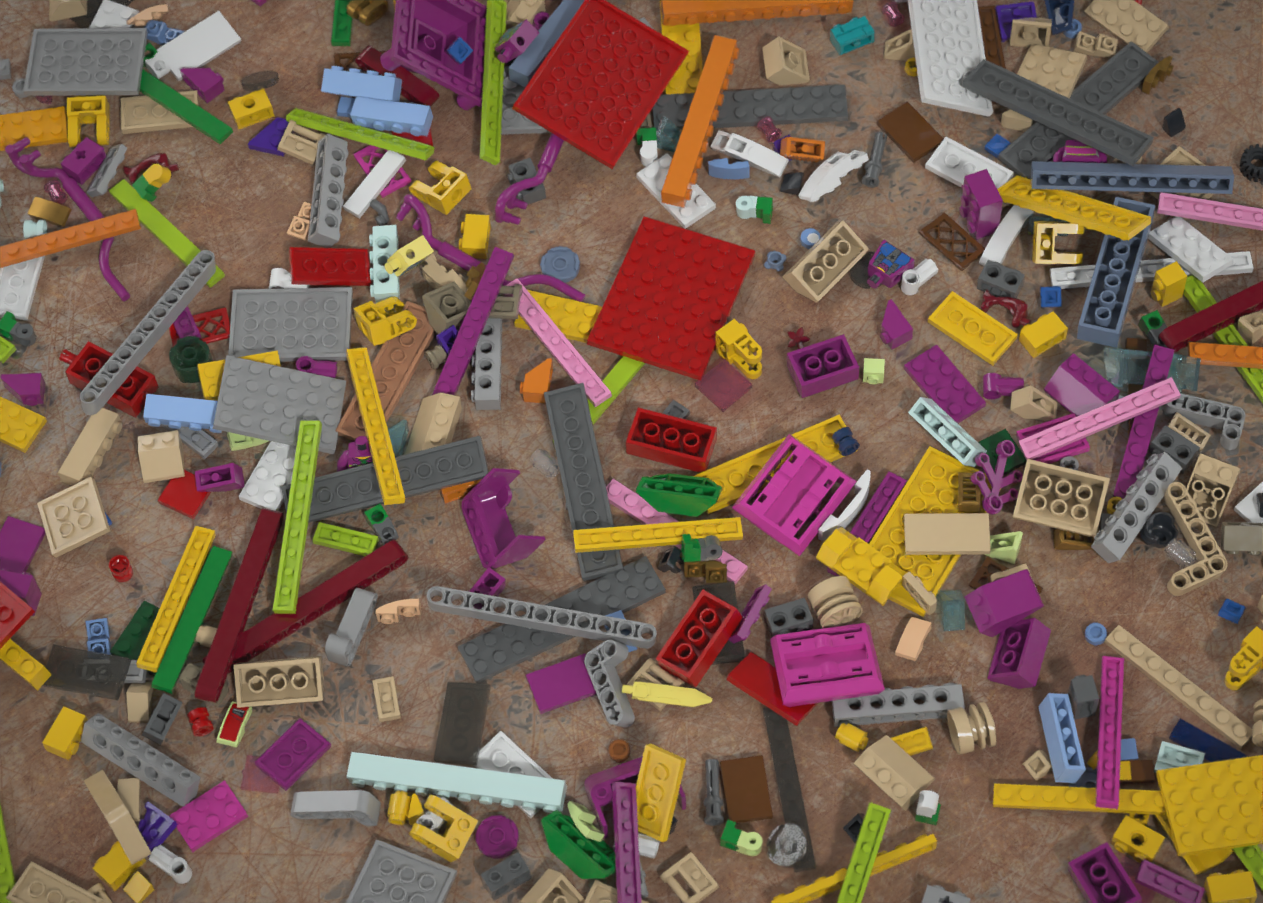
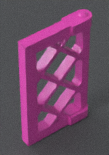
(394, 184)

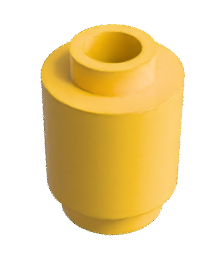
(852, 737)
(399, 808)

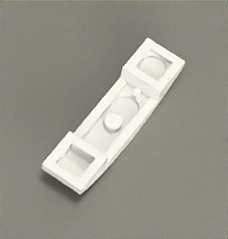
(1005, 234)
(852, 510)

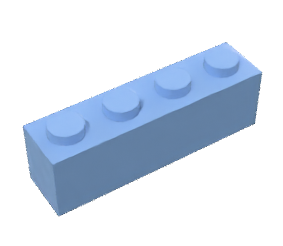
(367, 85)
(392, 116)
(180, 412)
(1061, 738)

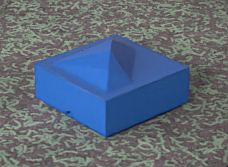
(459, 50)
(996, 145)
(1050, 297)
(1231, 611)

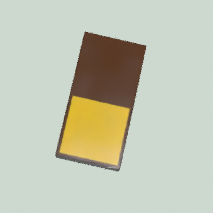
(1136, 771)

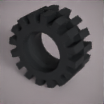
(1246, 165)

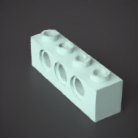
(383, 237)
(946, 431)

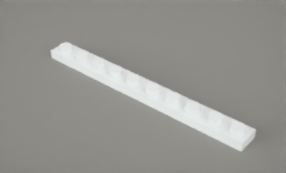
(1082, 275)

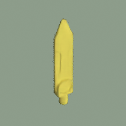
(666, 694)

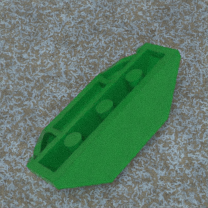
(679, 493)
(582, 855)

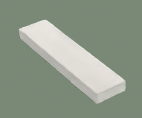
(374, 183)

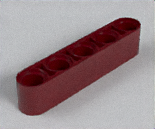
(412, 87)

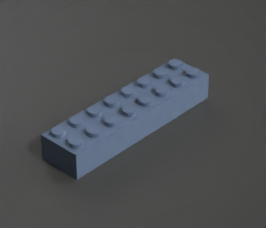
(1114, 282)

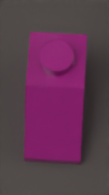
(204, 81)
(895, 327)
(27, 387)
(220, 478)

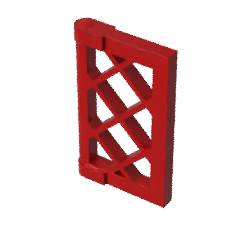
(207, 316)

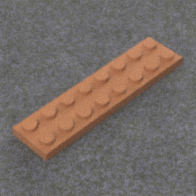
(392, 371)

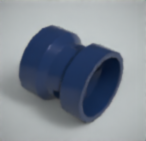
(845, 441)

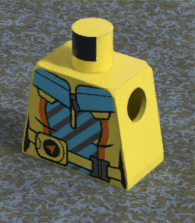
(403, 261)

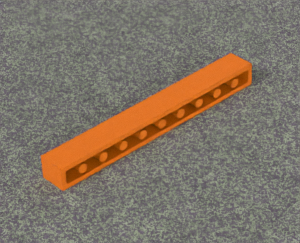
(710, 11)
(699, 122)

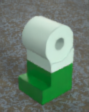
(755, 207)

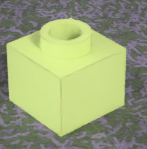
(873, 370)

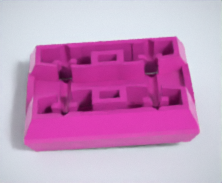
(793, 494)
(827, 664)

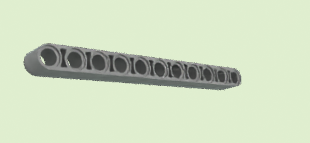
(147, 332)
(532, 610)

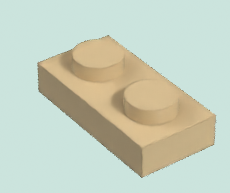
(915, 587)
(386, 699)

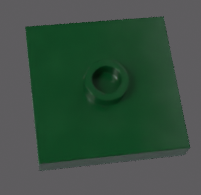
(990, 444)

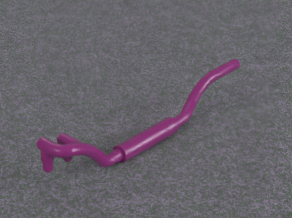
(25, 164)
(508, 196)
(466, 261)

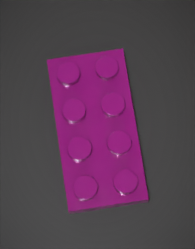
(944, 384)

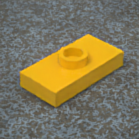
(914, 741)

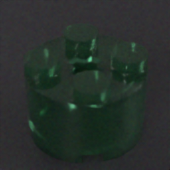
(186, 356)

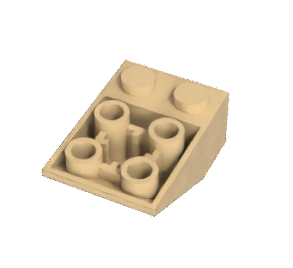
(1211, 487)

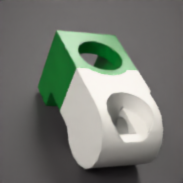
(155, 63)
(648, 139)
(928, 808)

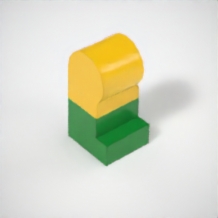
(151, 181)

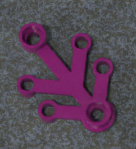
(1004, 449)

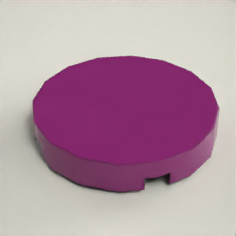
(497, 837)

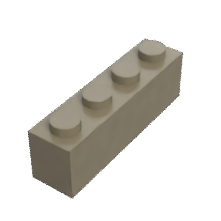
(1242, 537)

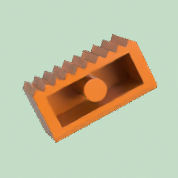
(802, 149)

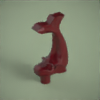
(160, 158)
(1016, 306)

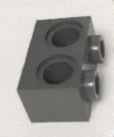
(528, 169)
(999, 284)
(1177, 446)
(786, 613)
(1083, 696)
(162, 718)
(506, 876)

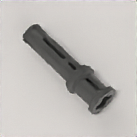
(873, 166)
(713, 801)

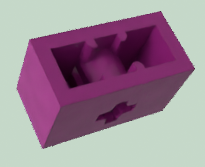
(83, 160)
(489, 584)

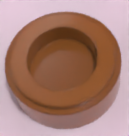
(619, 750)

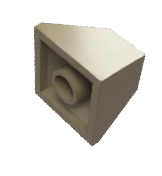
(446, 307)

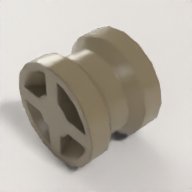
(436, 356)

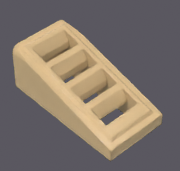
(1183, 422)

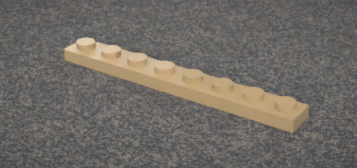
(1179, 687)

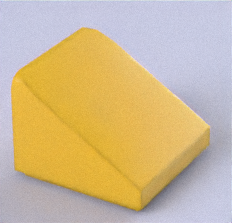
(415, 810)
(138, 888)

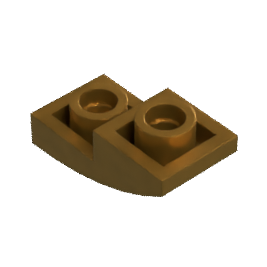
(1157, 74)
(49, 211)
(475, 275)
(713, 570)

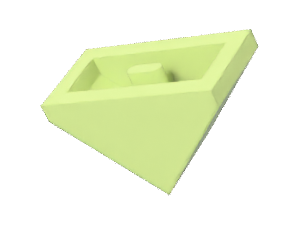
(1005, 546)

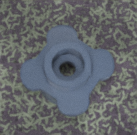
(775, 256)

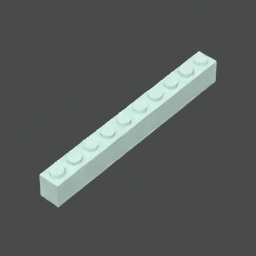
(456, 781)

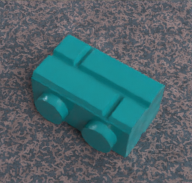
(852, 35)

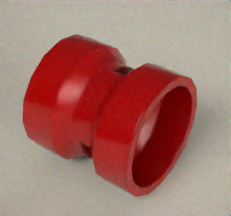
(117, 565)
(199, 719)

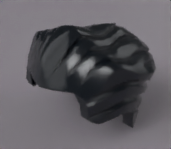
(1159, 530)

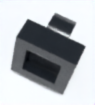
(669, 560)

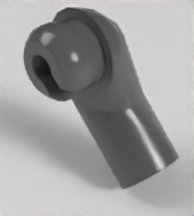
(383, 217)

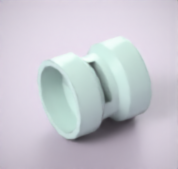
(33, 229)

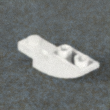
(750, 151)
(828, 174)

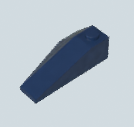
(1060, 14)

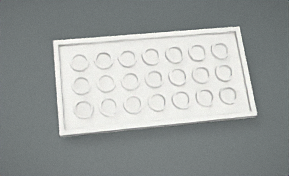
(947, 51)

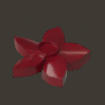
(798, 338)

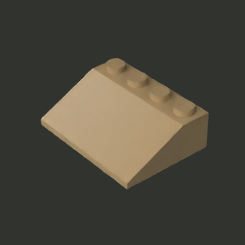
(1061, 498)

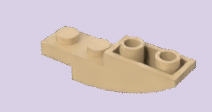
(437, 275)

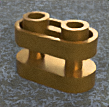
(367, 10)

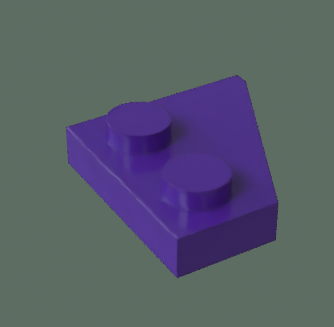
(1009, 12)
(270, 137)
(155, 826)

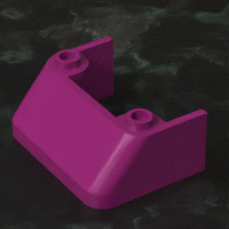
(490, 524)
(599, 787)

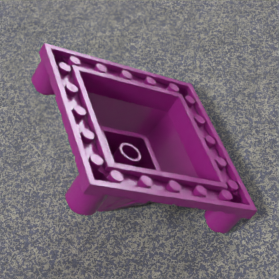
(425, 32)

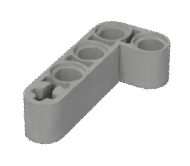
(1203, 416)
(343, 646)
(619, 710)
(336, 805)

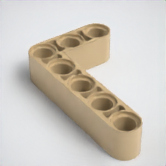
(1195, 542)
(117, 817)

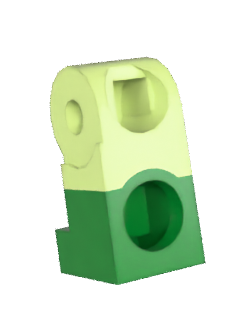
(740, 841)

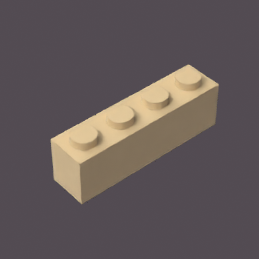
(90, 447)

